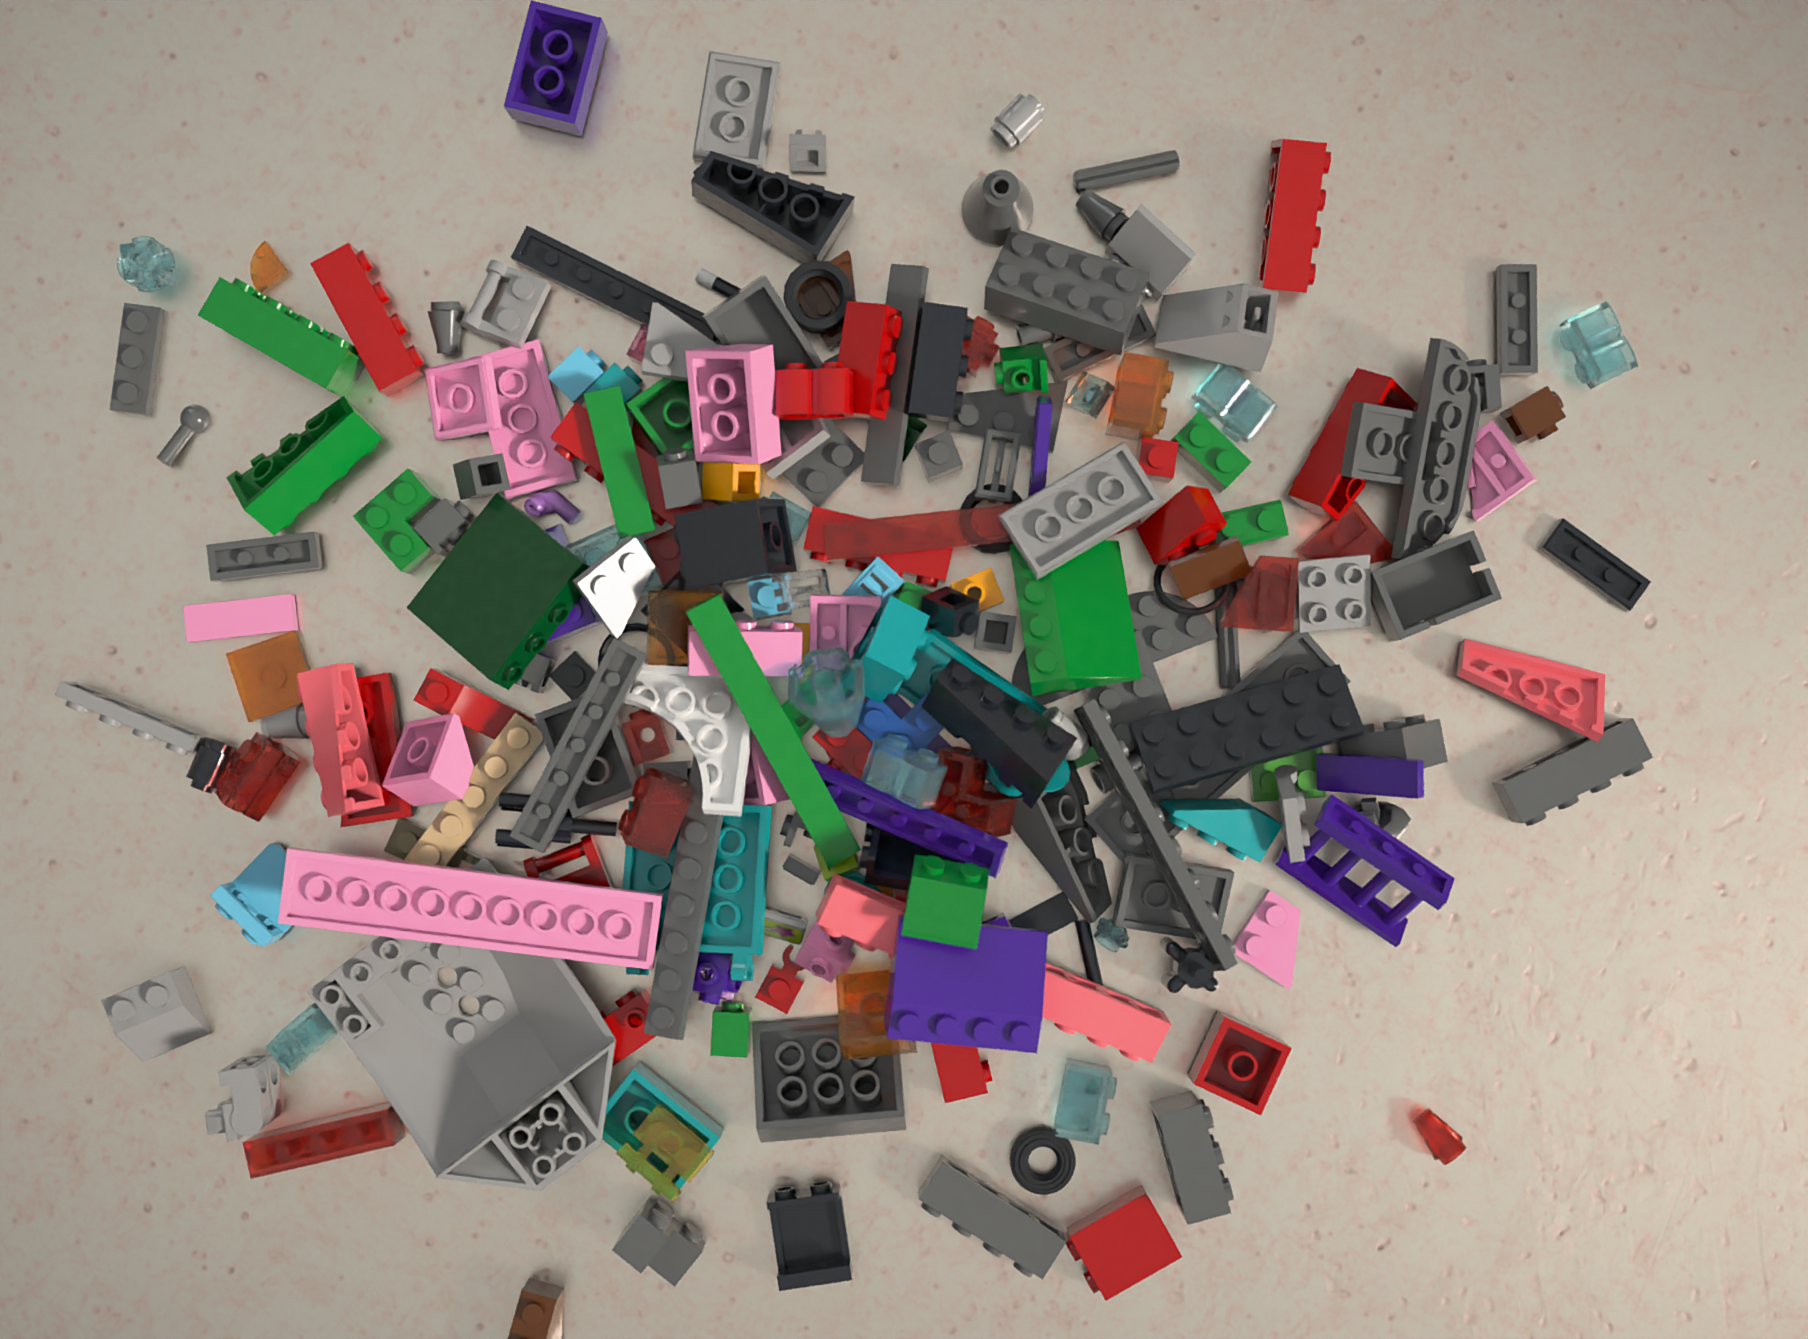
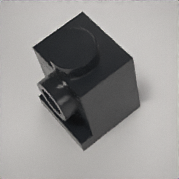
(951, 612)

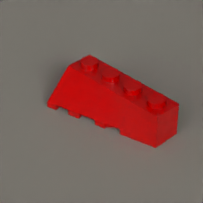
(1319, 483)

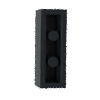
(940, 362)

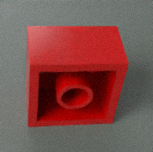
(1239, 1063)

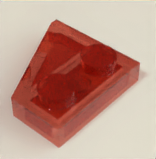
(1348, 537)
(1266, 596)

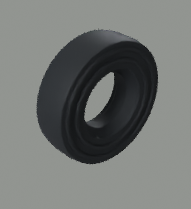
(1042, 1183)

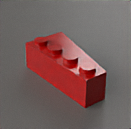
(1293, 214)

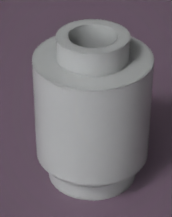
(1017, 120)

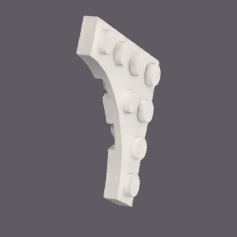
(710, 724)

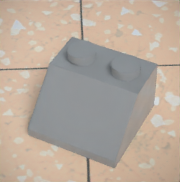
(1152, 248)
(157, 1014)

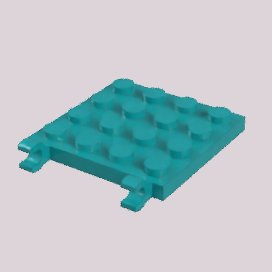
(736, 893)

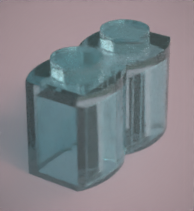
(1597, 345)
(1233, 402)
(904, 772)

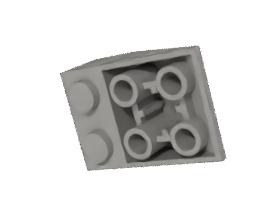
(1220, 324)

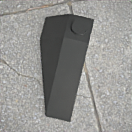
(1064, 844)

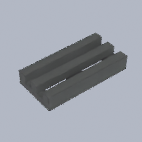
(993, 495)

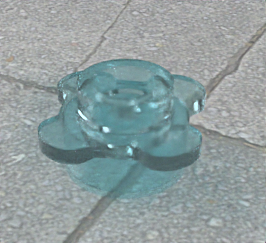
(1110, 936)

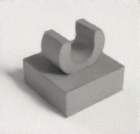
(807, 152)

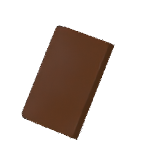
(1210, 567)

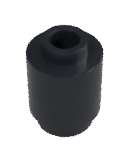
(209, 764)

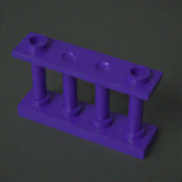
(1380, 850)

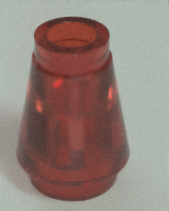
(1439, 1137)

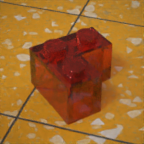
(964, 795)

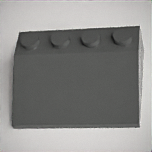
(813, 1091)

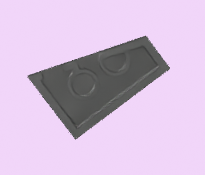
(1007, 412)

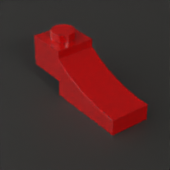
(473, 706)

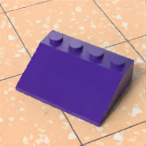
(967, 994)

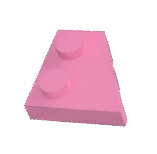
(1495, 471)
(840, 620)
(1270, 938)

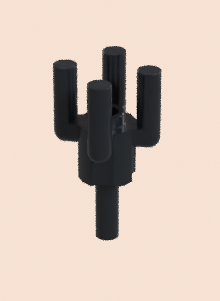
(568, 825)
(1189, 967)

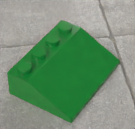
(1077, 622)

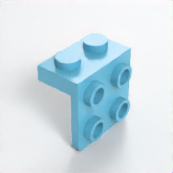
(256, 897)

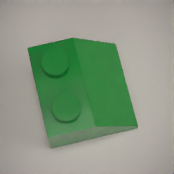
(945, 901)

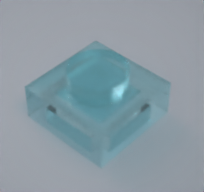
(1089, 394)

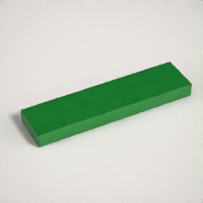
(619, 462)

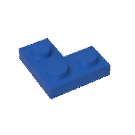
(916, 726)

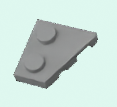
(666, 345)

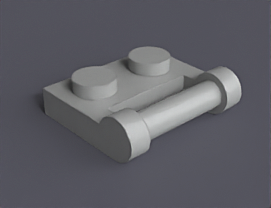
(515, 310)
(1292, 806)

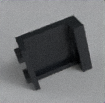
(890, 858)
(810, 1235)

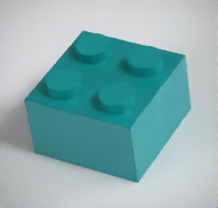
(890, 647)

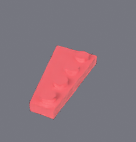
(1549, 688)

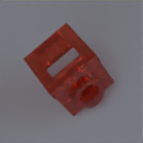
(642, 750)

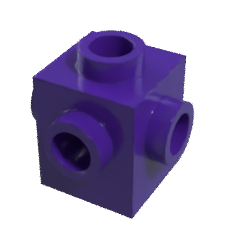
(714, 978)

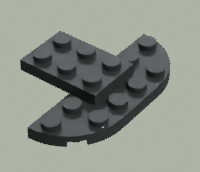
(1421, 449)
(1157, 635)

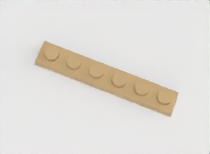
(487, 780)

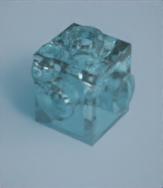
(146, 264)

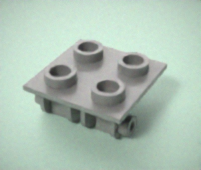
(1334, 593)

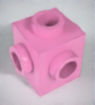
(825, 954)

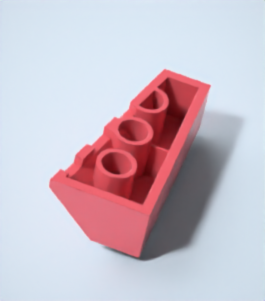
(339, 739)

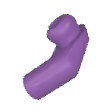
(551, 502)

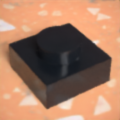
(573, 675)

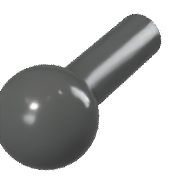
(193, 420)

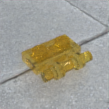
(670, 1142)

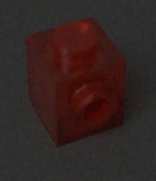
(982, 345)

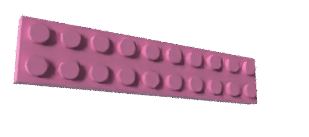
(470, 908)

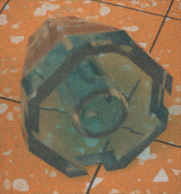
(828, 690)

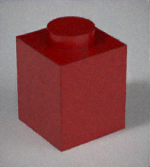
(1157, 458)

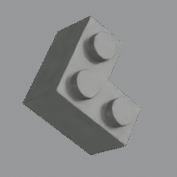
(1401, 738)
(659, 1242)

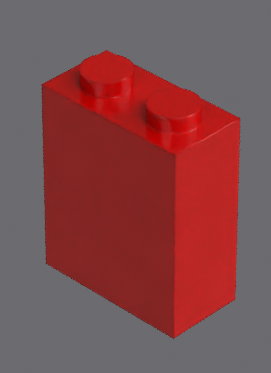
(1122, 1243)

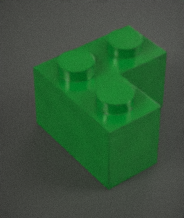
(392, 516)

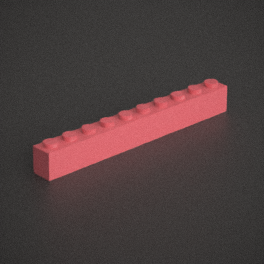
(1068, 998)

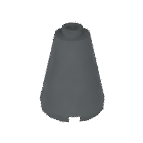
(996, 205)

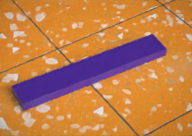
(918, 826)

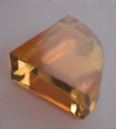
(266, 267)

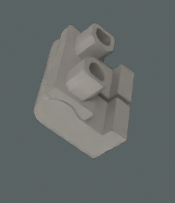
(254, 1098)

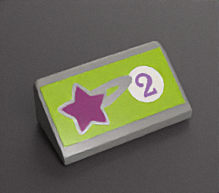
(784, 925)

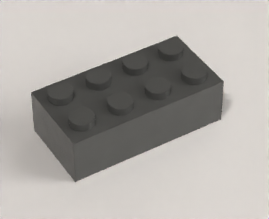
(1065, 291)

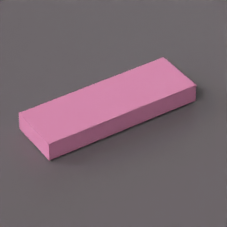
(240, 618)

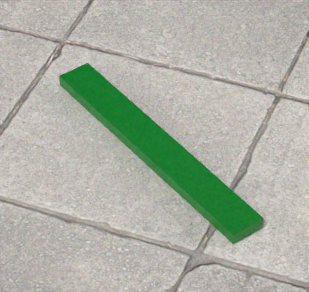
(773, 729)

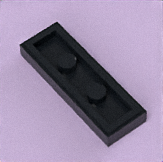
(1594, 564)

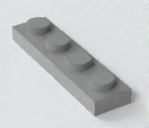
(117, 713)

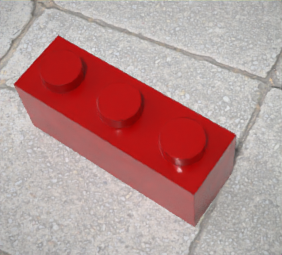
(870, 353)

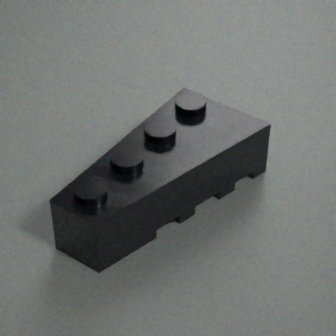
(776, 208)
(999, 729)

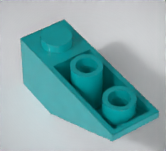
(1231, 821)

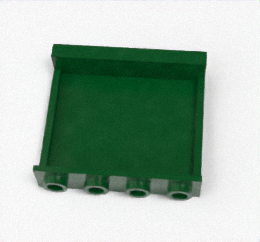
(500, 592)

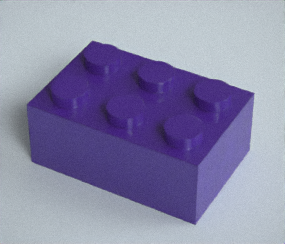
(556, 68)

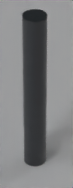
(1088, 951)

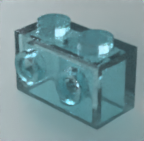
(1083, 1101)

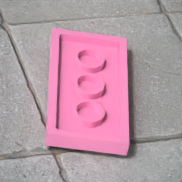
(528, 421)

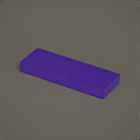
(1040, 444)
(1370, 775)

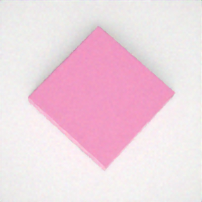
(463, 398)

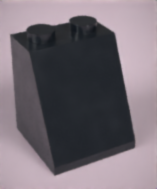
(734, 542)

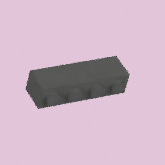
(1572, 771)
(991, 1217)

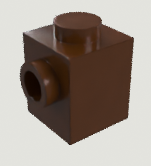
(1534, 415)

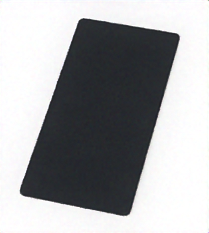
(1047, 916)

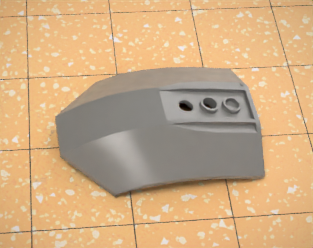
(488, 1093)

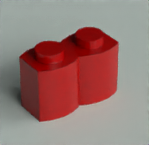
(815, 392)

